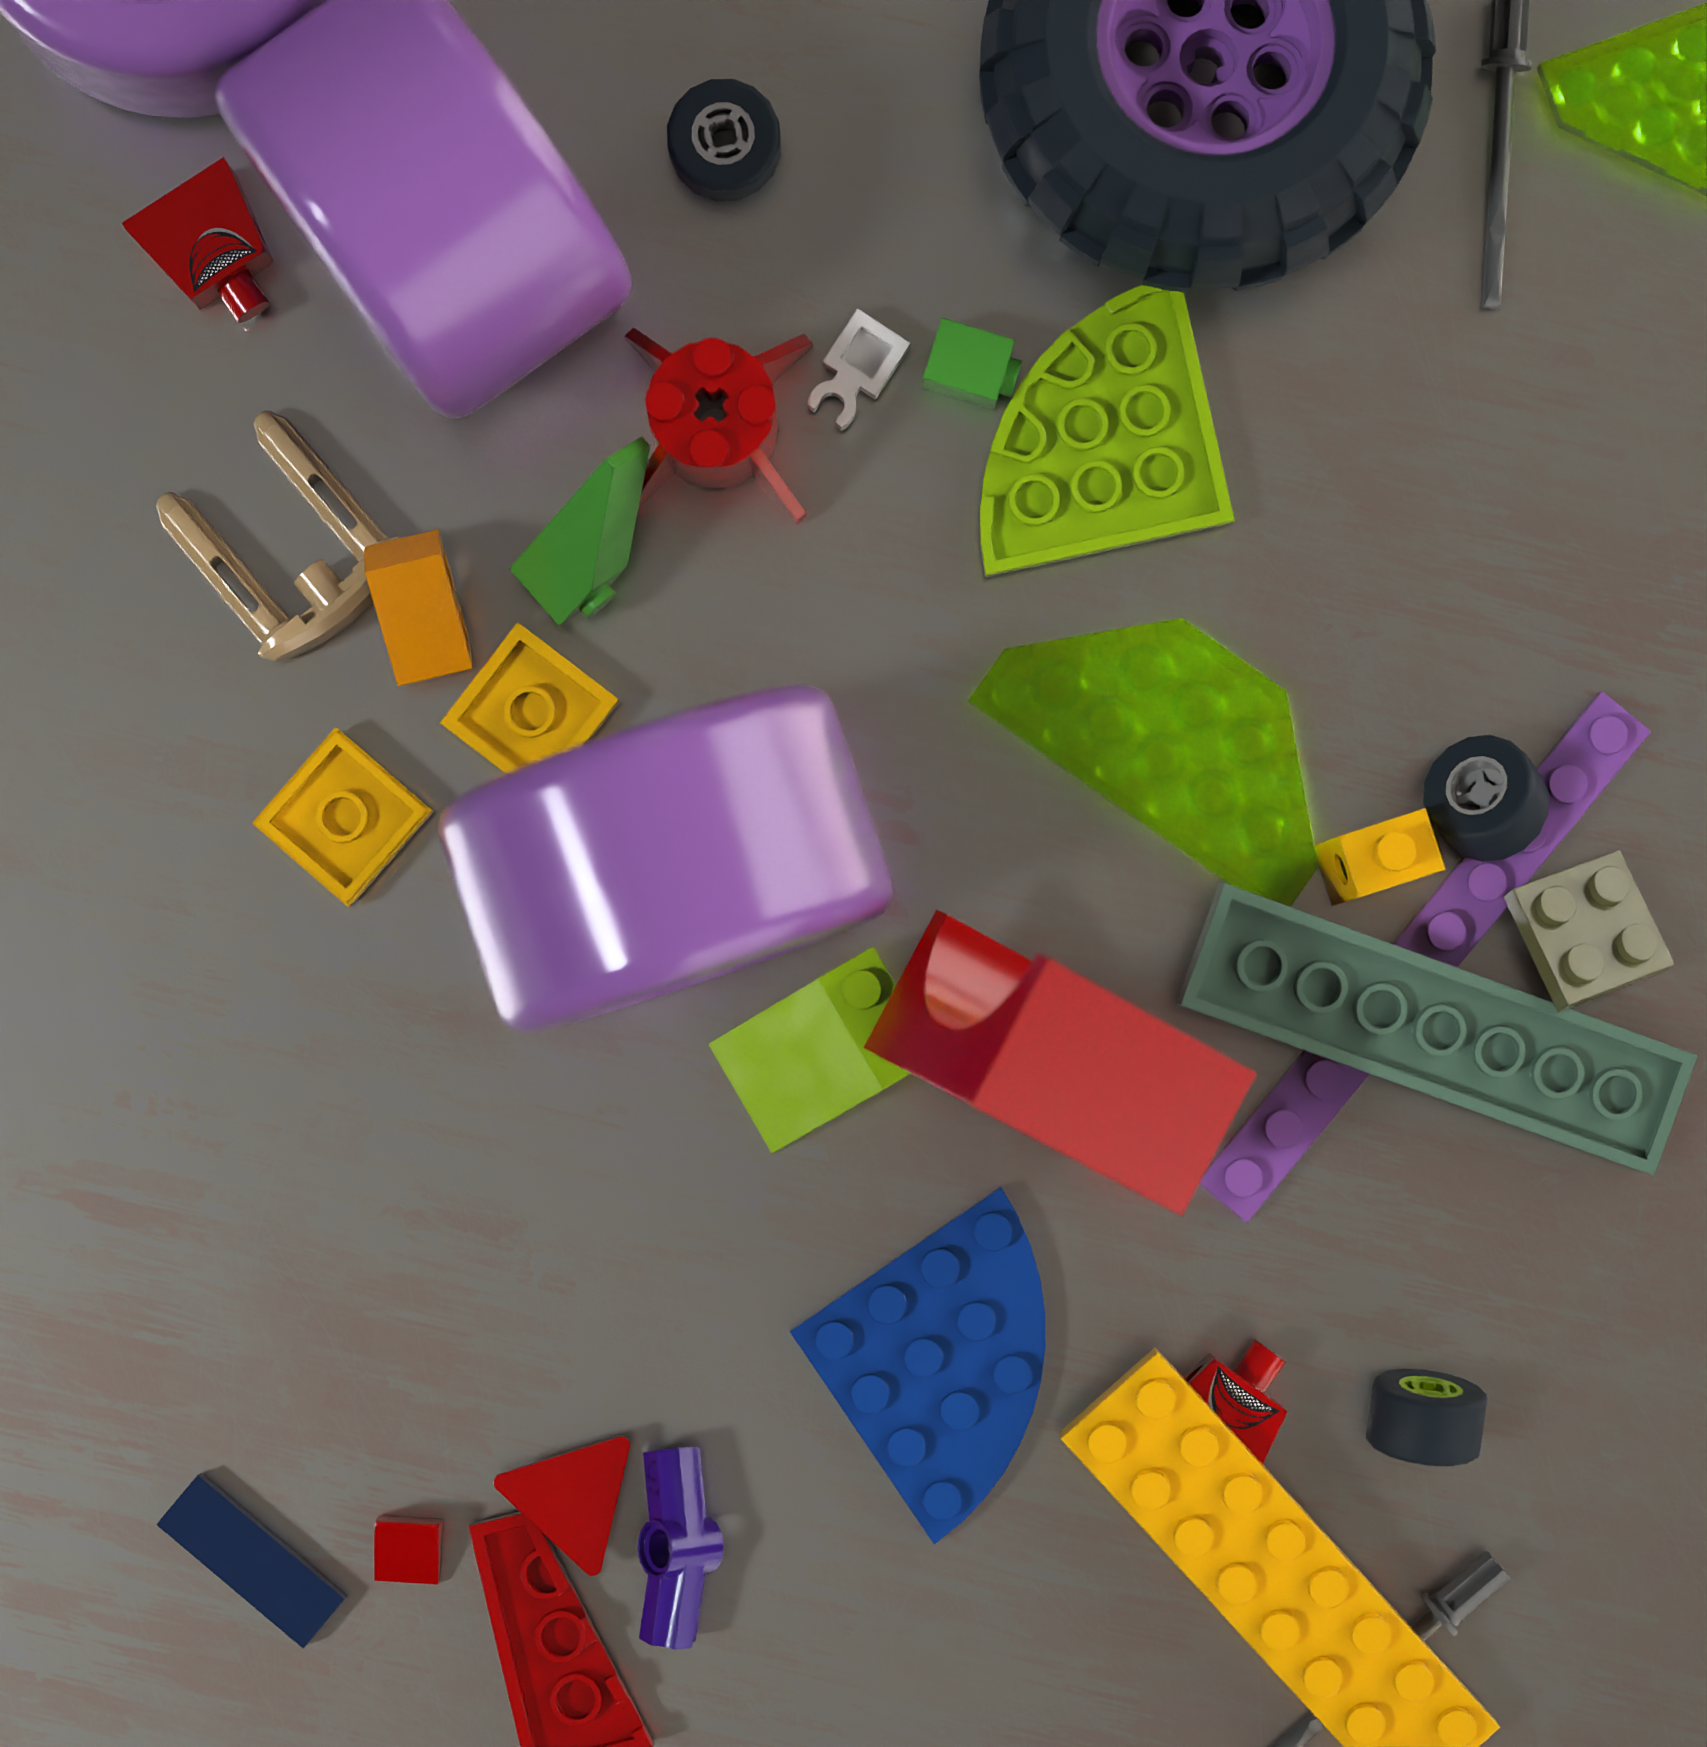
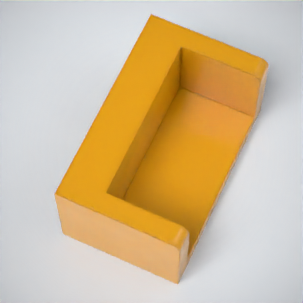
(417, 607)

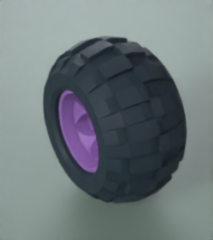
(1181, 198)

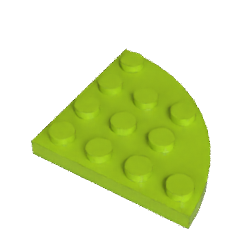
(1105, 441)

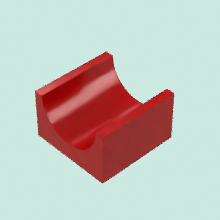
(1061, 1061)

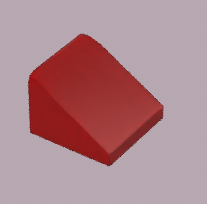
(407, 1549)

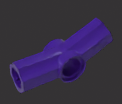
(675, 1547)

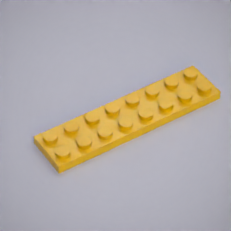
(1269, 1566)

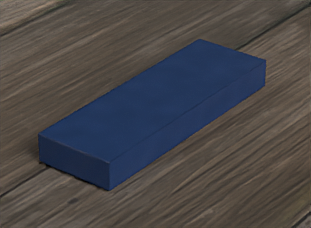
(251, 1560)

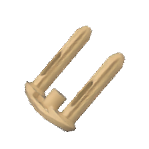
(332, 601)

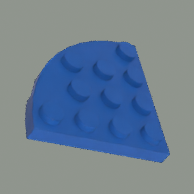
(940, 1360)

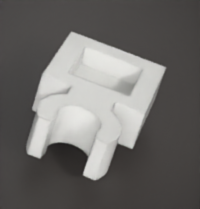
(862, 361)

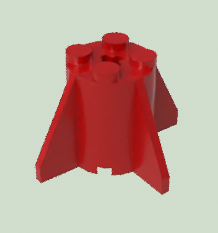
(724, 378)

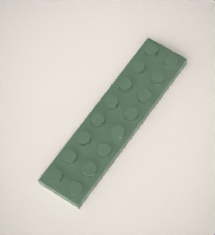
(1436, 1028)

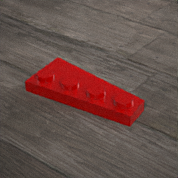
(548, 1649)

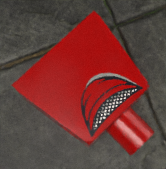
(207, 241)
(1240, 1395)

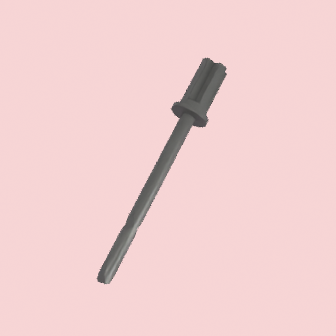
(1506, 57)
(1446, 1608)

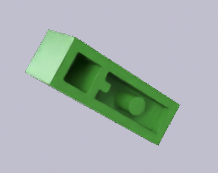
(587, 540)

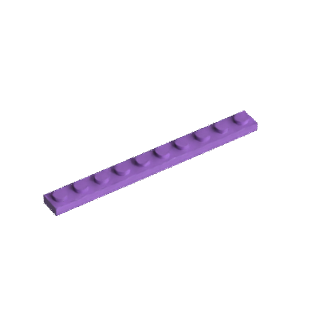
(1442, 930)

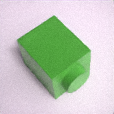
(971, 364)

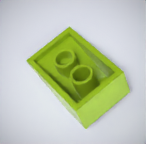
(808, 1053)

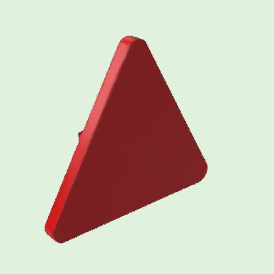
(571, 1497)

